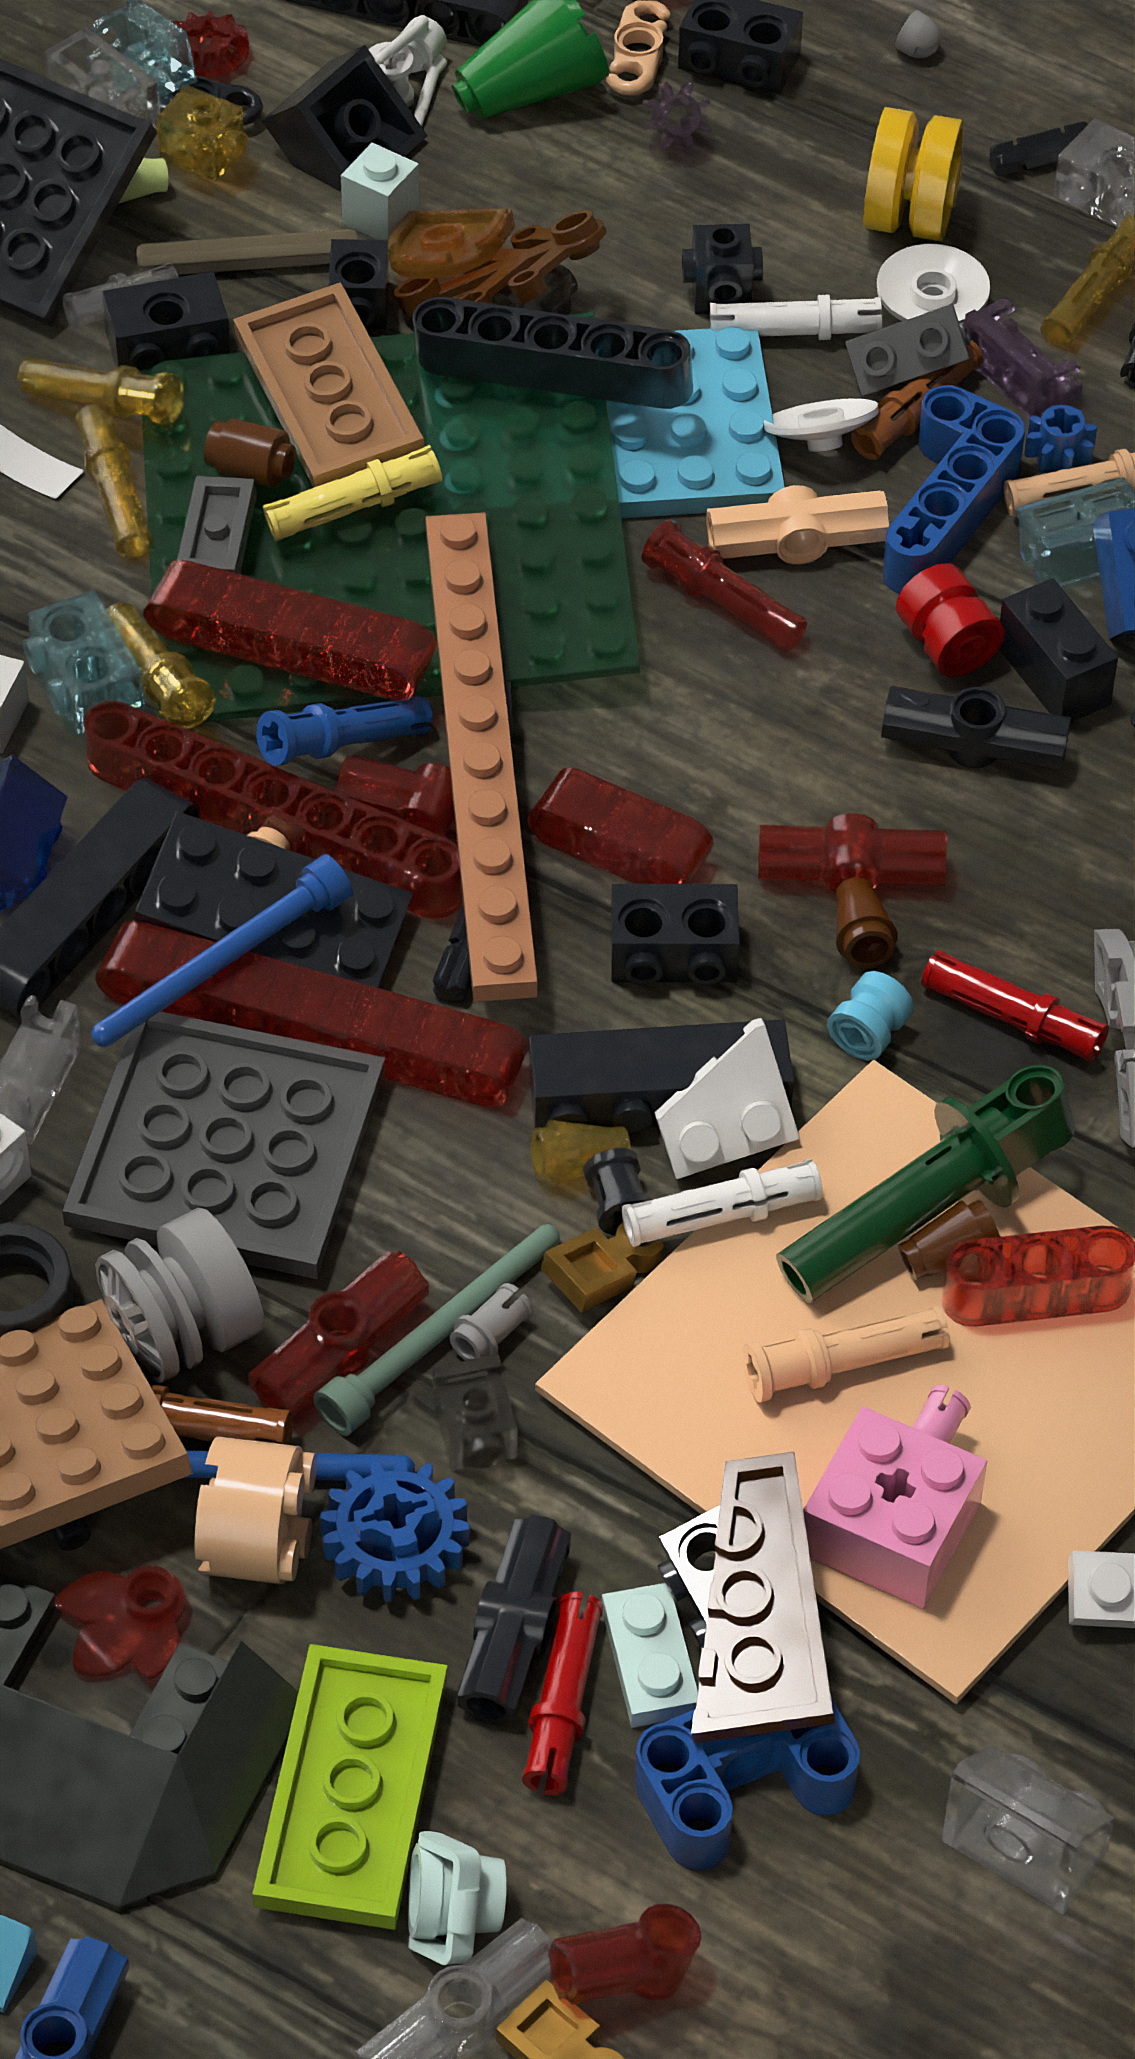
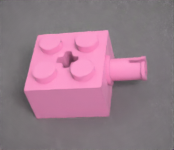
(897, 1499)

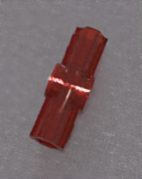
(849, 849)
(362, 1309)

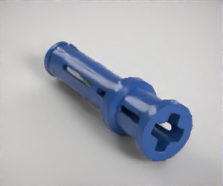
(323, 730)

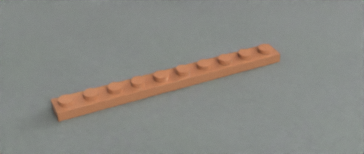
(480, 760)

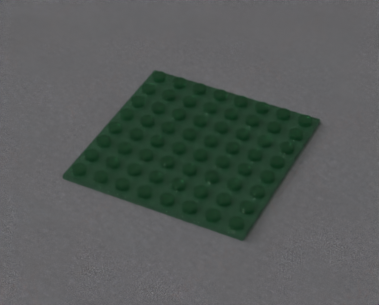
(516, 453)

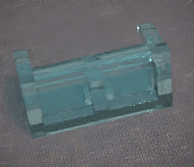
(151, 44)
(1061, 534)

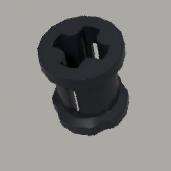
(615, 1183)

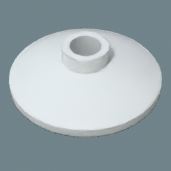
(931, 278)
(822, 421)

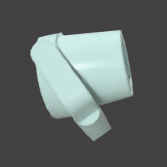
(452, 1895)

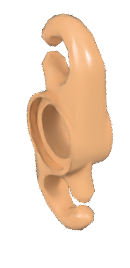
(644, 63)

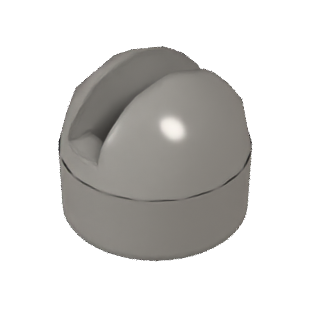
(918, 36)

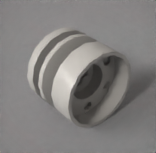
(182, 1293)

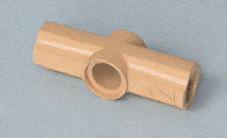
(798, 524)

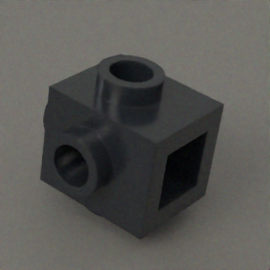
(721, 265)

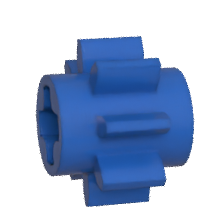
(1060, 439)

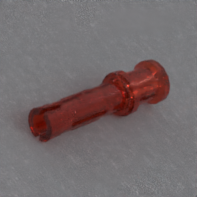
(703, 572)

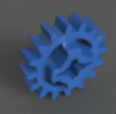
(399, 1522)

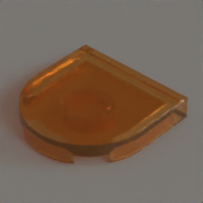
(447, 241)

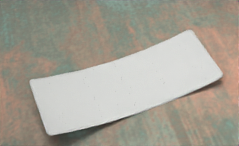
(34, 467)

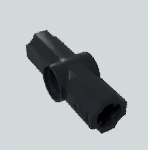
(976, 727)
(514, 1620)

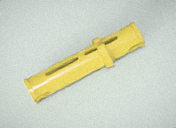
(349, 494)

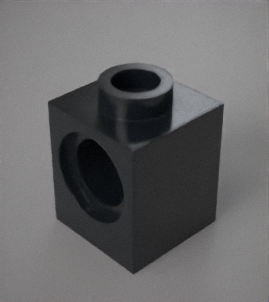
(364, 275)

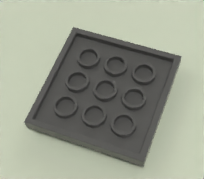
(228, 1125)

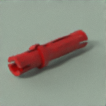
(1036, 1015)
(558, 1716)

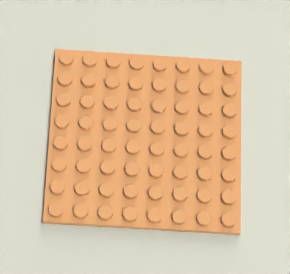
(1044, 1394)

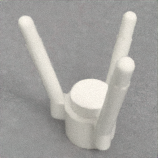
(426, 42)

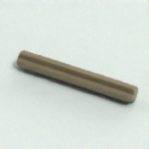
(242, 252)

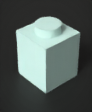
(379, 191)

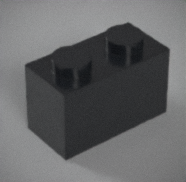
(1057, 651)

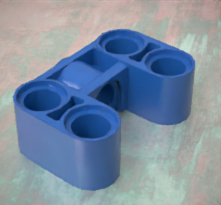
(726, 1764)

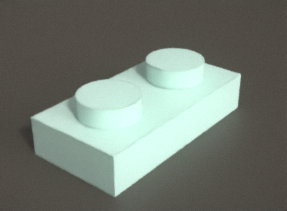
(649, 1654)

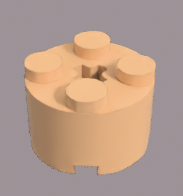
(253, 1510)

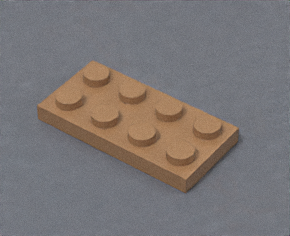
(327, 384)

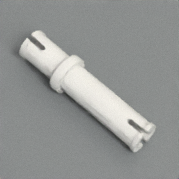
(800, 317)
(746, 1196)

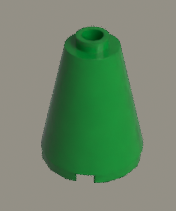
(531, 60)

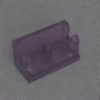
(1018, 365)

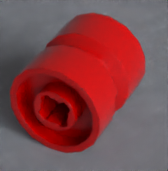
(950, 620)

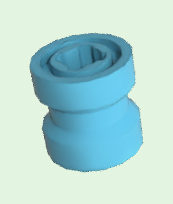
(865, 1021)

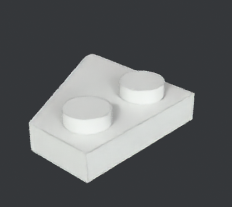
(729, 1108)

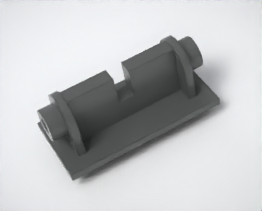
(908, 349)

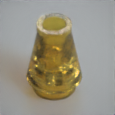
(564, 1148)

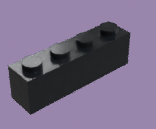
(631, 1073)

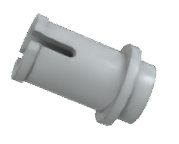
(482, 1331)

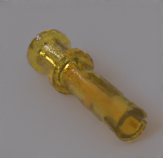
(120, 390)
(165, 674)

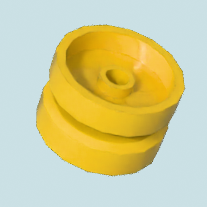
(920, 175)

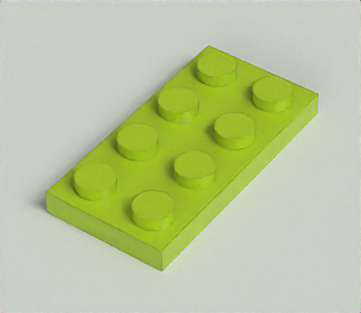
(351, 1787)

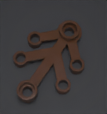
(522, 268)

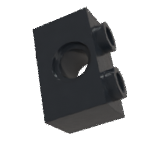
(166, 320)

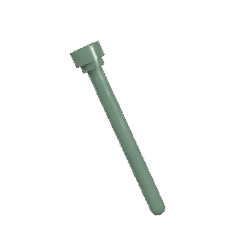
(348, 1400)

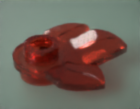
(117, 1627)

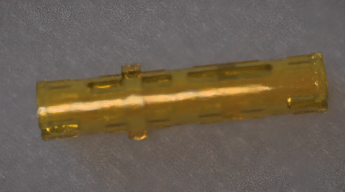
(1108, 266)
(108, 464)

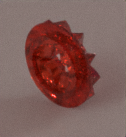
(227, 48)

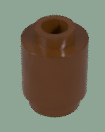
(249, 452)

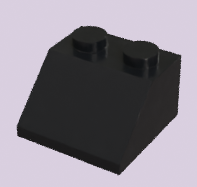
(340, 115)

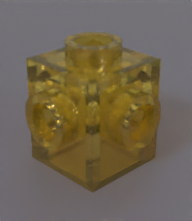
(201, 133)

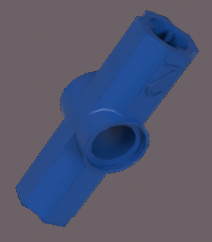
(75, 2000)

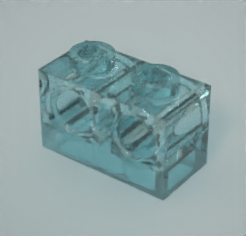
(81, 657)

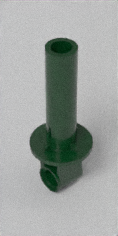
(977, 1149)

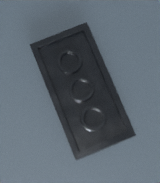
(220, 879)

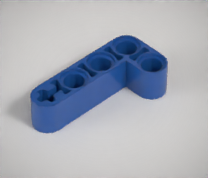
(975, 453)

